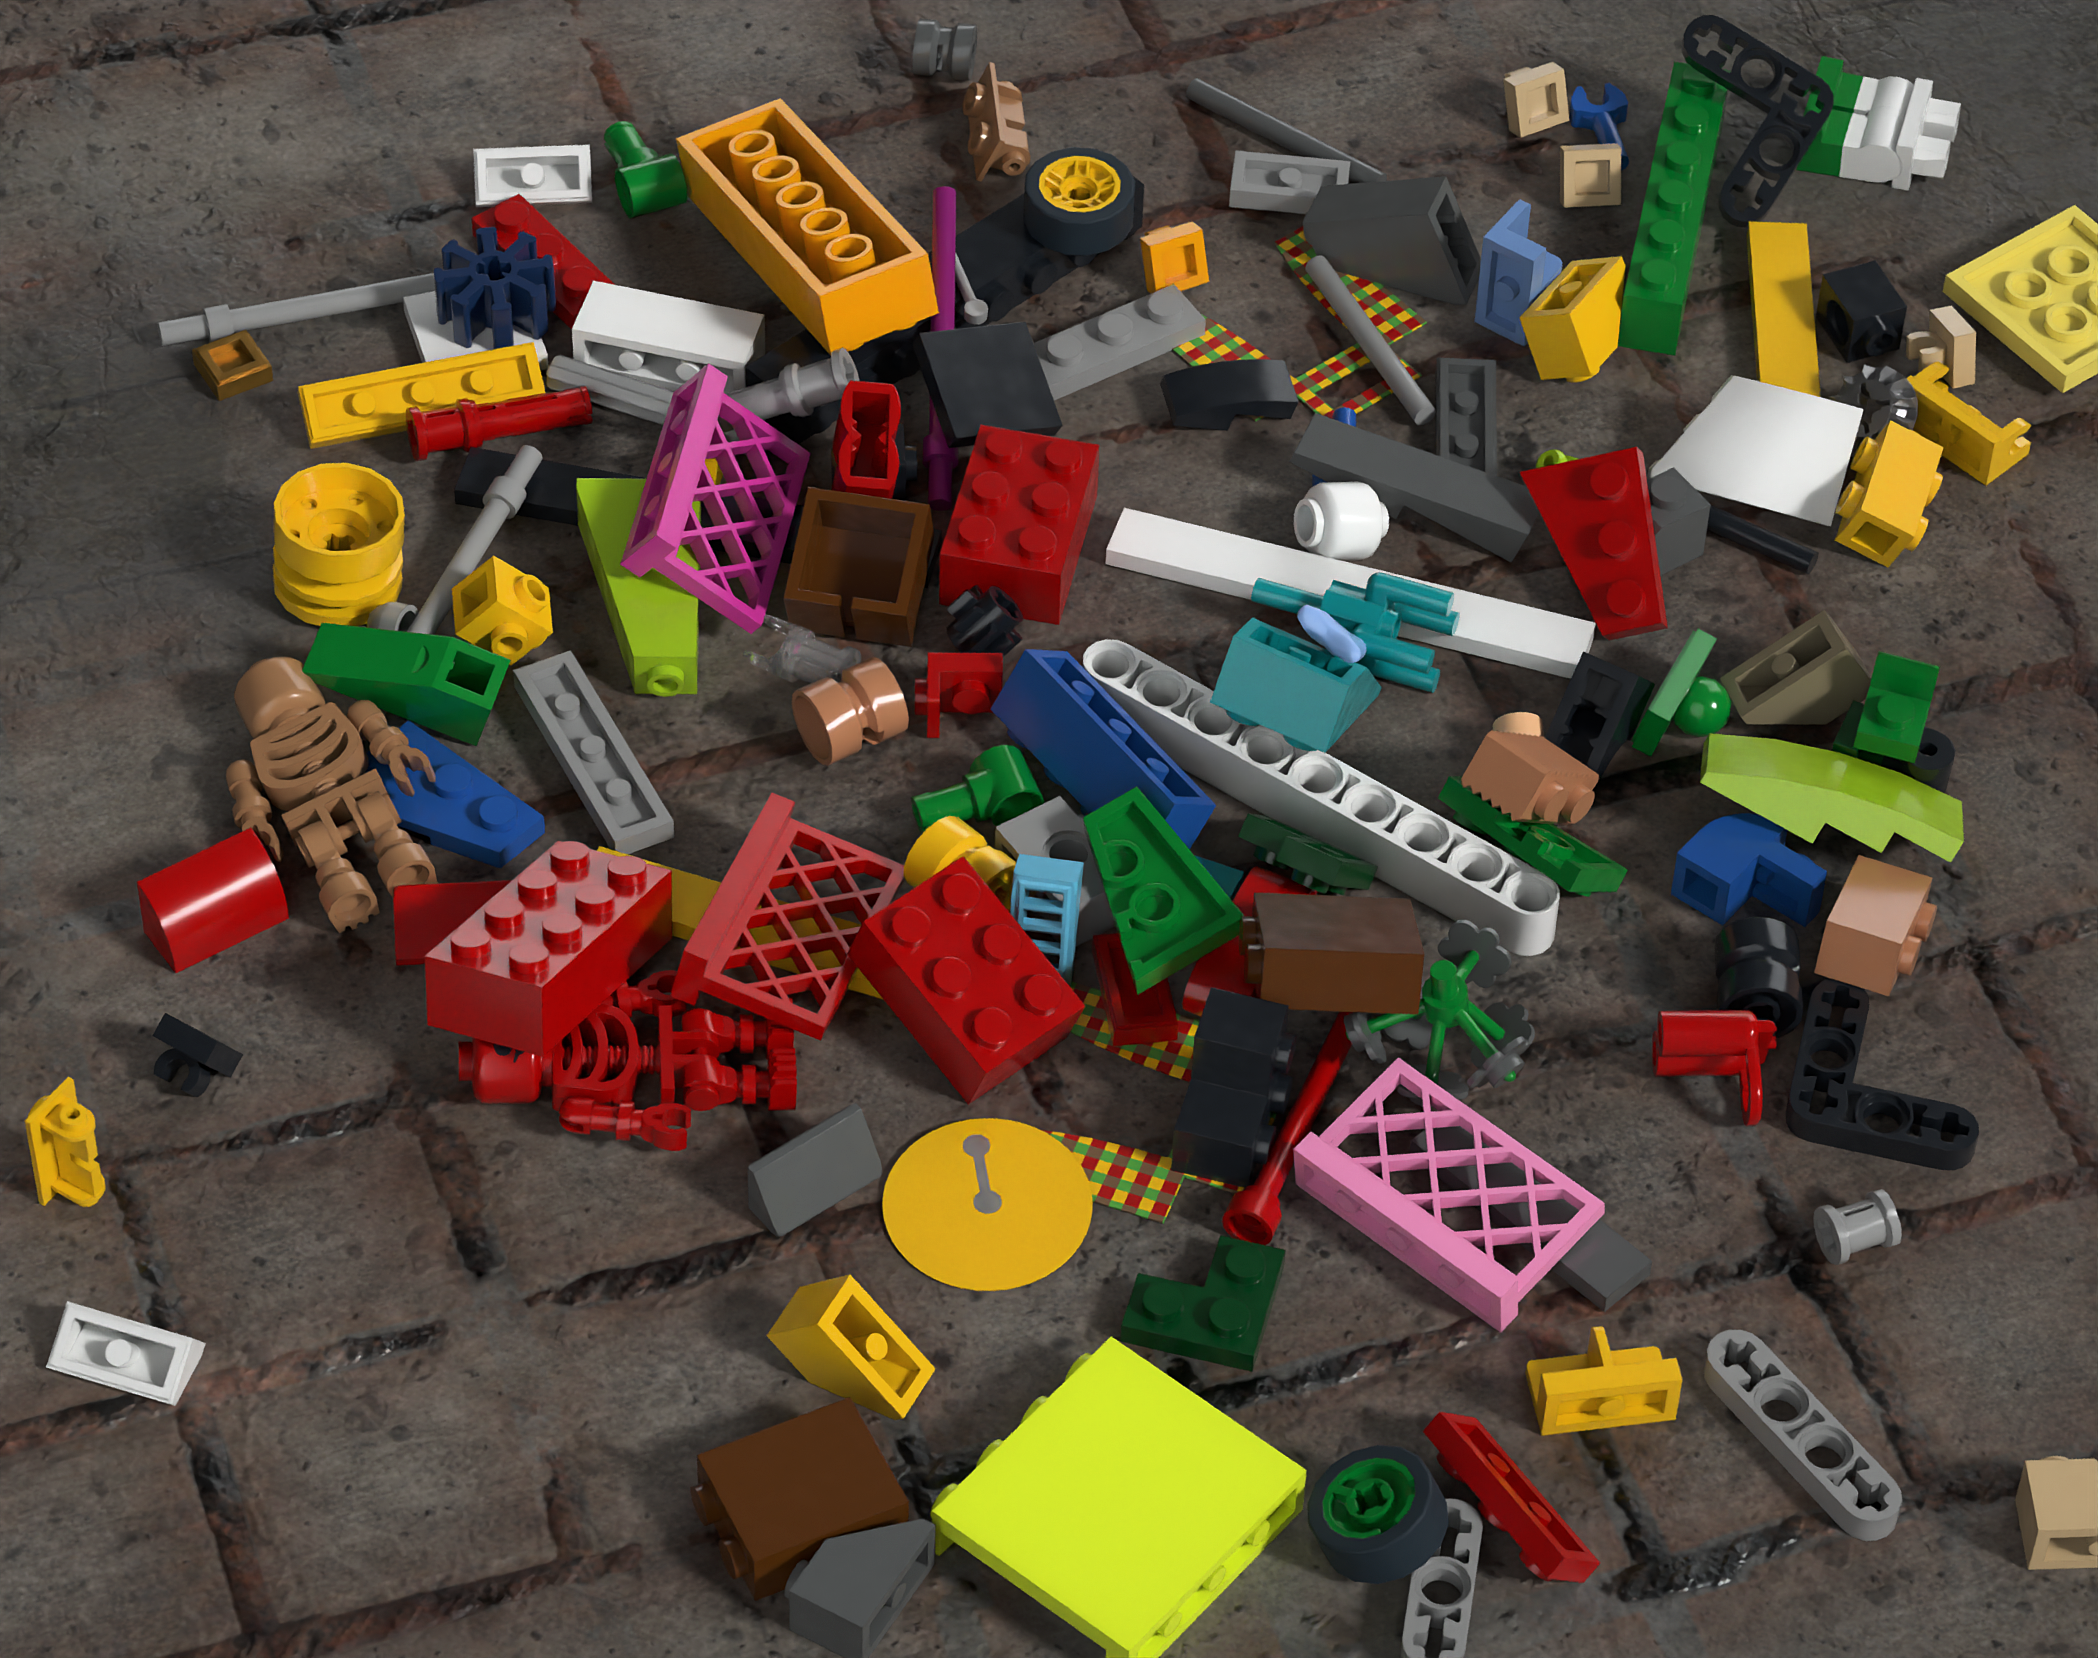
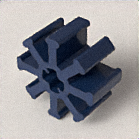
(494, 289)

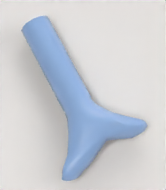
(1331, 634)

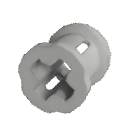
(1857, 1226)

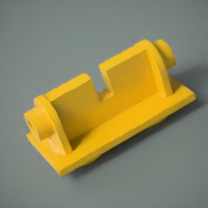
(64, 1148)

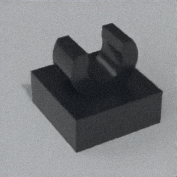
(194, 1049)

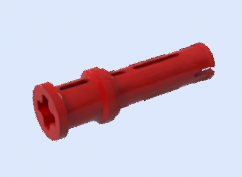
(472, 423)

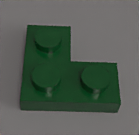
(1314, 861)
(1210, 1322)

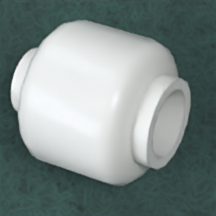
(1341, 520)

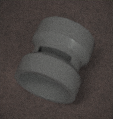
(957, 53)

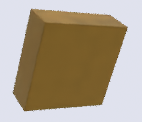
(232, 365)

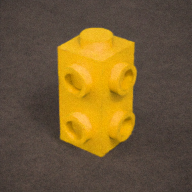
(1889, 494)

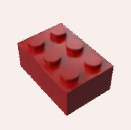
(1020, 520)
(965, 979)

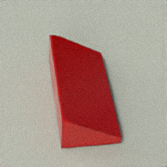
(432, 912)

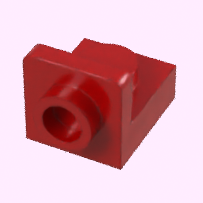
(958, 684)

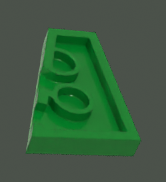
(1543, 846)
(1156, 890)

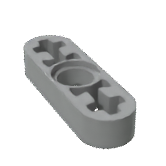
(1460, 1572)

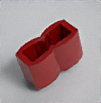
(866, 439)

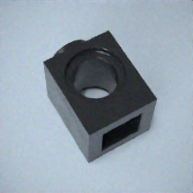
(1861, 311)

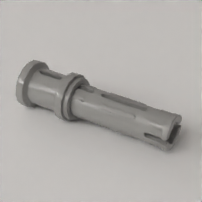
(797, 388)

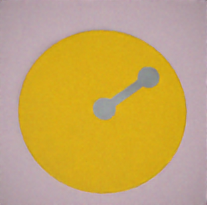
(987, 1204)

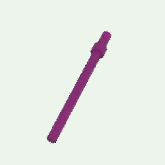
(935, 453)

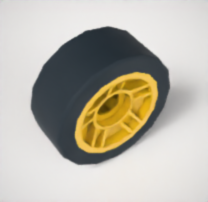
(1079, 201)

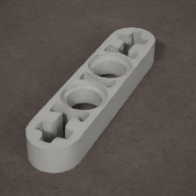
(1809, 1429)

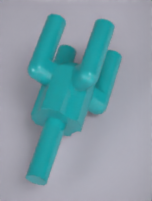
(1376, 618)

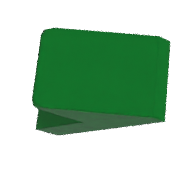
(1896, 706)

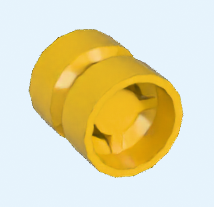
(950, 840)

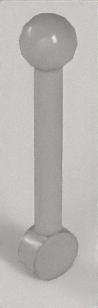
(974, 310)

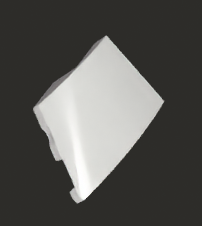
(1768, 449)

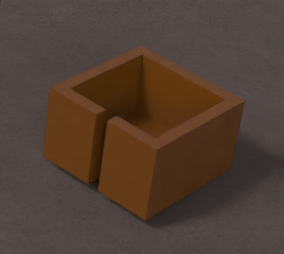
(859, 566)

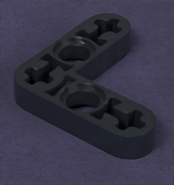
(1781, 118)
(1850, 1103)

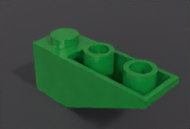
(410, 675)

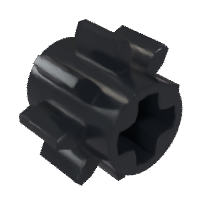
(984, 621)

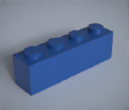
(1094, 742)

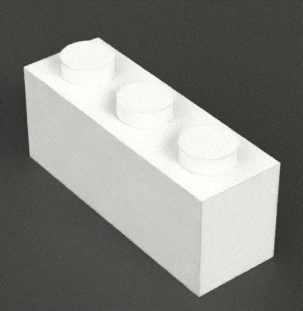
(665, 336)

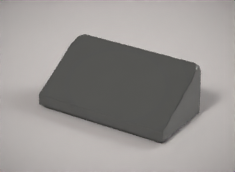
(813, 1171)

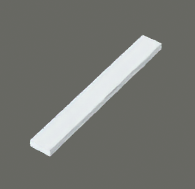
(1234, 562)

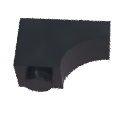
(1598, 712)

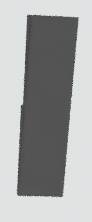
(1459, 497)

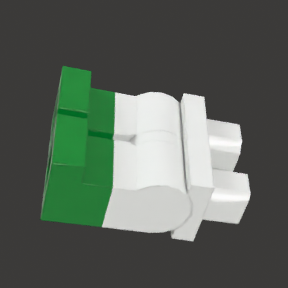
(1881, 129)

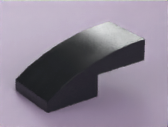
(1215, 392)

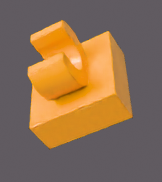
(1174, 257)

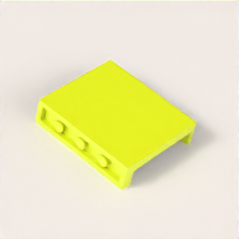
(1122, 1503)

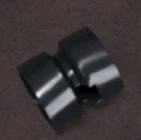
(1760, 971)

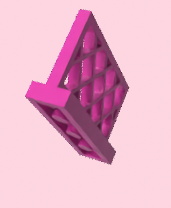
(681, 477)

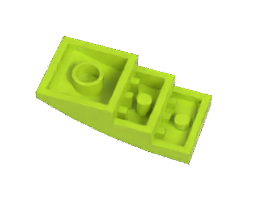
(1815, 786)

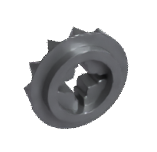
(1885, 388)

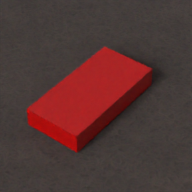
(1131, 1016)

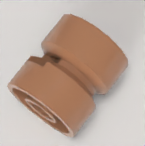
(842, 714)

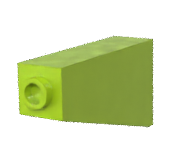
(650, 613)

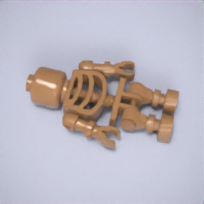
(316, 771)

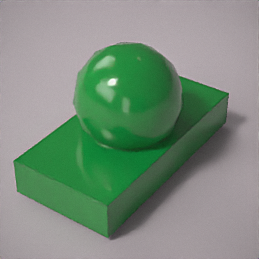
(1692, 702)

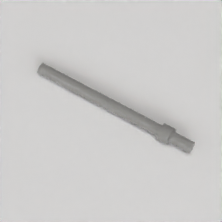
(221, 322)
(501, 503)

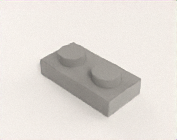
(1282, 181)

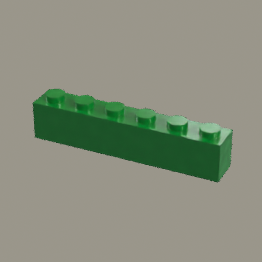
(1672, 212)

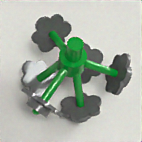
(1496, 1034)

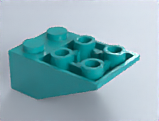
(1292, 687)

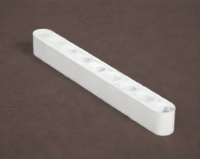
(1332, 802)

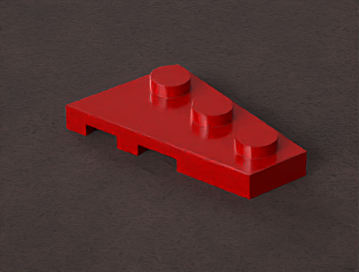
(1606, 536)

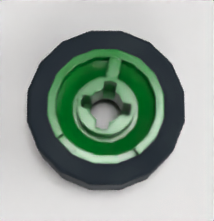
(1378, 1514)

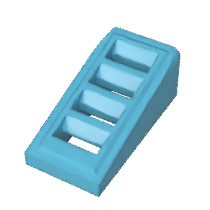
(1055, 877)

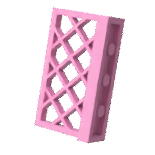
(1413, 1234)

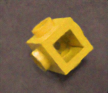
(502, 610)

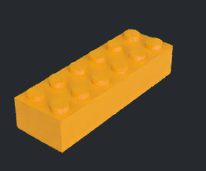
(807, 226)

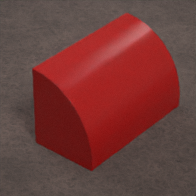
(212, 900)

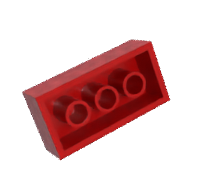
(549, 947)

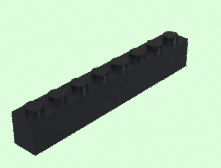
(1003, 271)

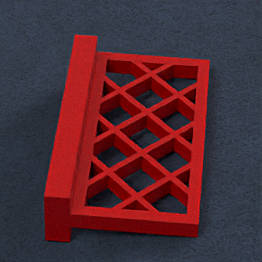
(737, 909)

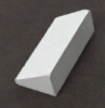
(537, 173)
(124, 1353)

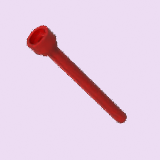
(1256, 1211)

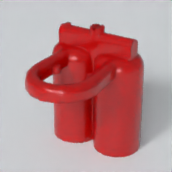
(1715, 1046)

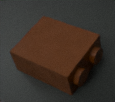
(1333, 952)
(792, 1490)

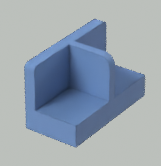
(1512, 274)

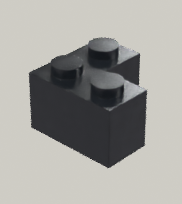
(1234, 1088)

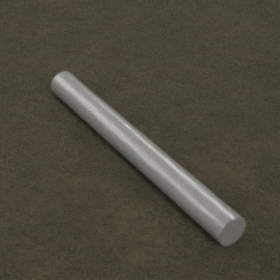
(1370, 340)

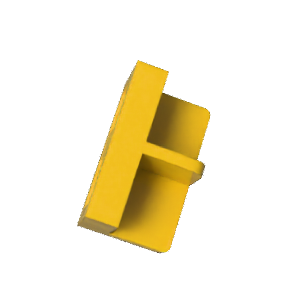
(1603, 1388)

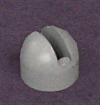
(392, 616)

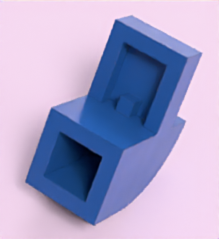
(1744, 859)

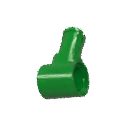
(643, 177)
(994, 789)

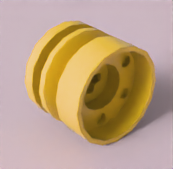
(337, 543)

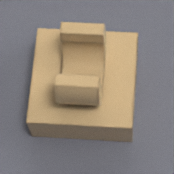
(1535, 98)
(1590, 175)
(1947, 341)

